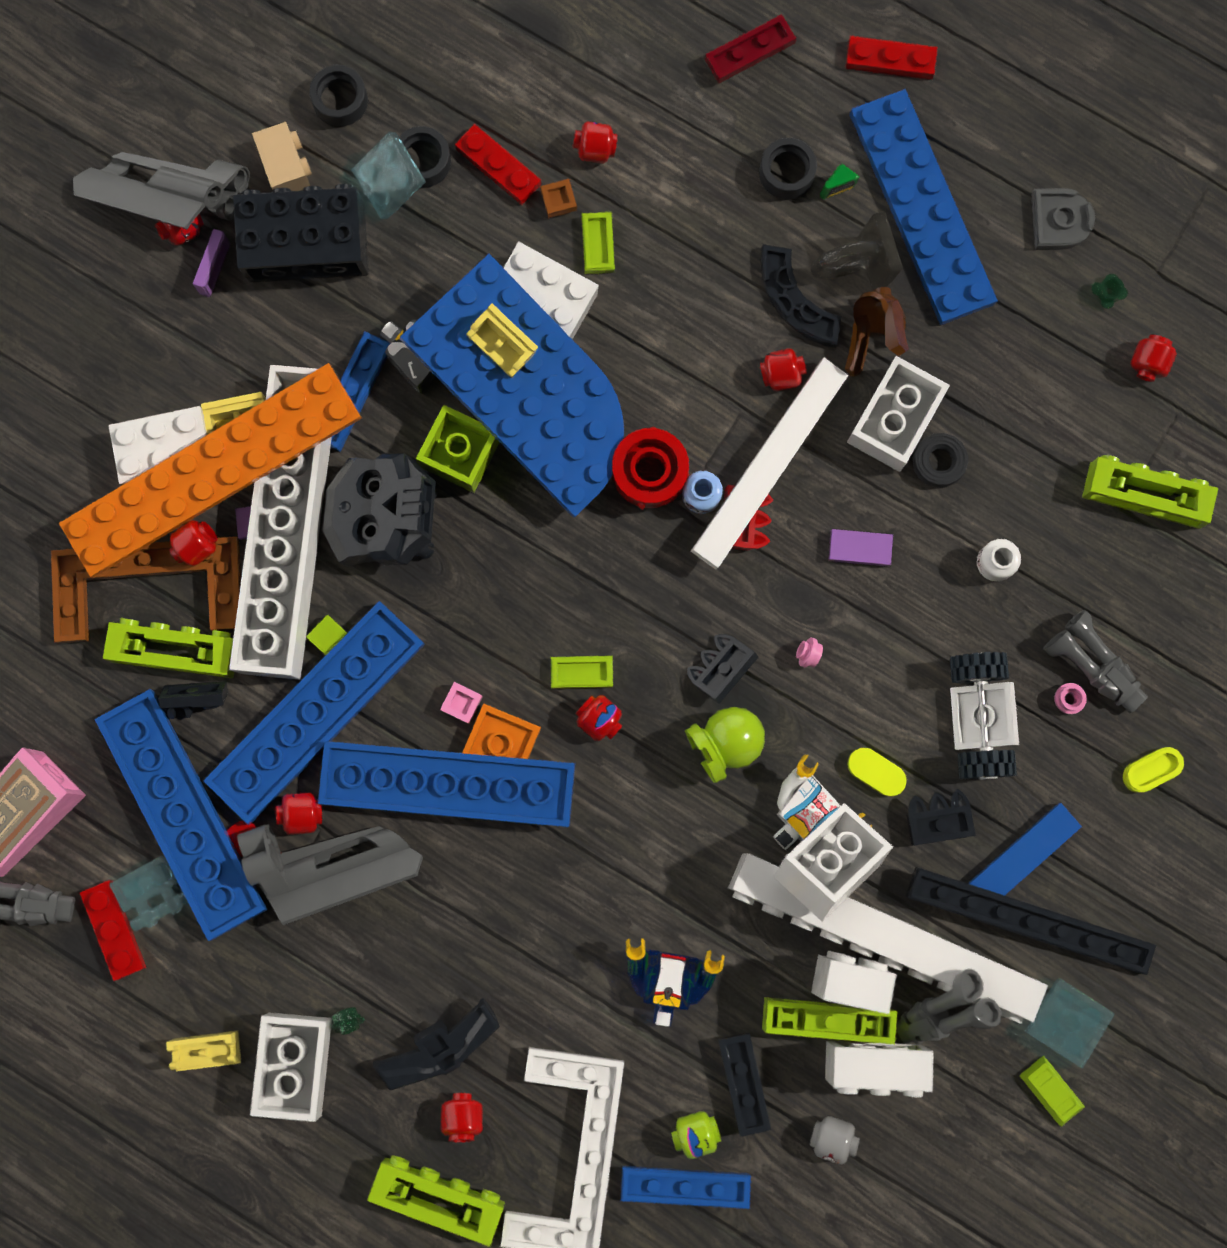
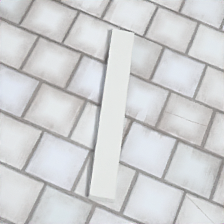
(769, 463)

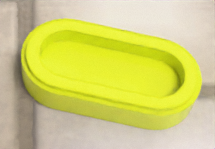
(1153, 769)
(876, 772)

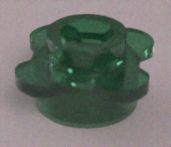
(1111, 282)
(346, 1021)

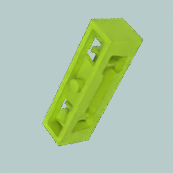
(1109, 475)
(121, 641)
(828, 1021)
(430, 1182)

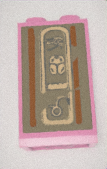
(32, 801)

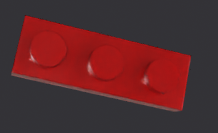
(891, 57)
(498, 164)
(112, 931)

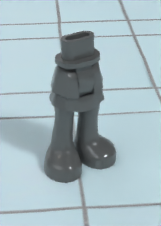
(1112, 677)
(35, 904)
(931, 1020)

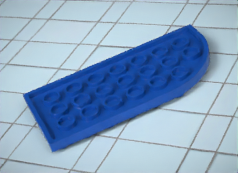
(553, 413)

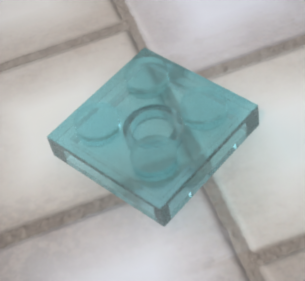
(388, 175)
(1070, 1022)

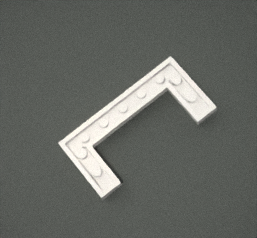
(603, 1081)

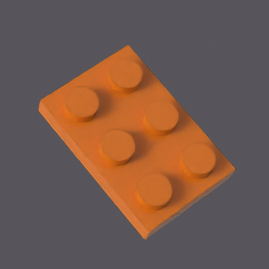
(501, 735)

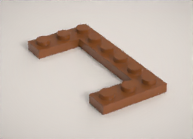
(71, 578)

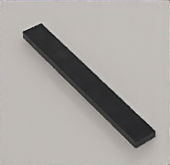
(1031, 920)

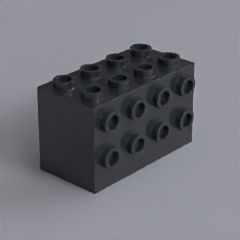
(301, 233)

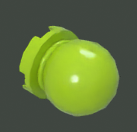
(729, 740)

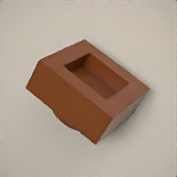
(558, 198)

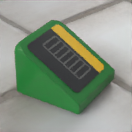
(840, 181)

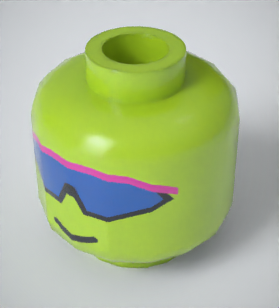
(696, 1135)

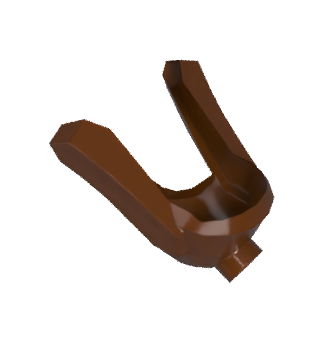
(877, 314)

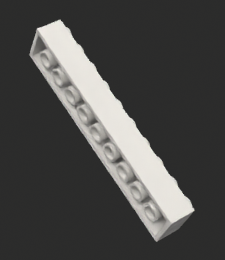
(280, 557)
(892, 939)

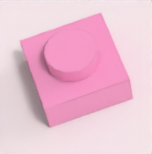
(461, 702)

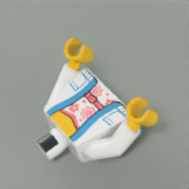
(803, 805)

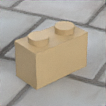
(281, 159)

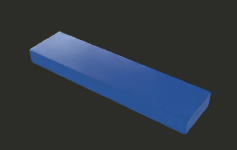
(360, 377)
(1028, 851)
(685, 1187)

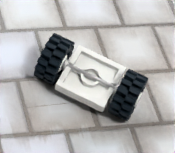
(984, 715)

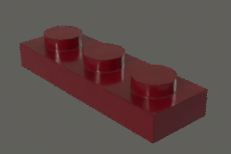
(750, 48)

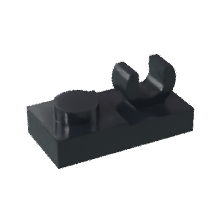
(192, 695)

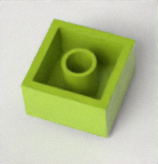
(457, 449)

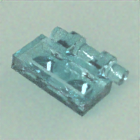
(142, 885)

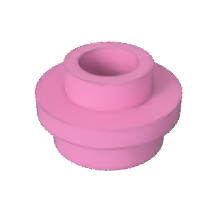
(809, 653)
(1079, 698)

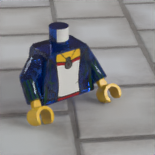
(670, 979)

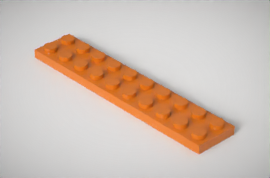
(210, 470)

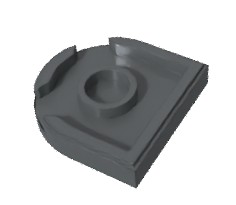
(1060, 218)

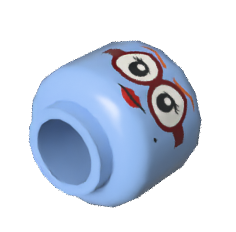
(702, 492)

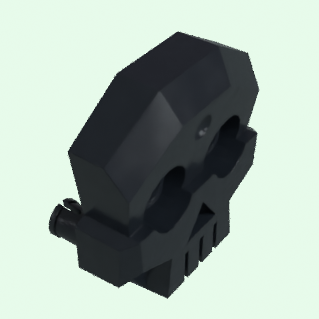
(397, 510)

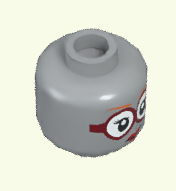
(834, 1140)

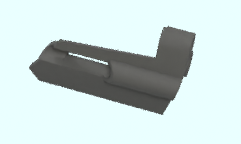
(171, 195)
(306, 883)

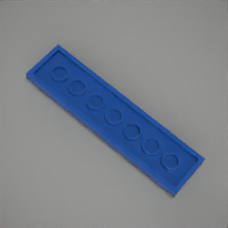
(923, 207)
(313, 713)
(447, 783)
(180, 814)

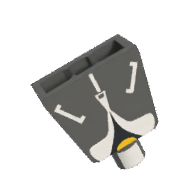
(404, 360)

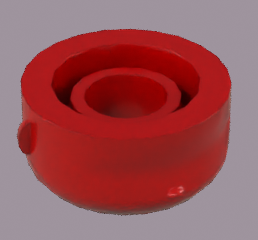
(655, 444)

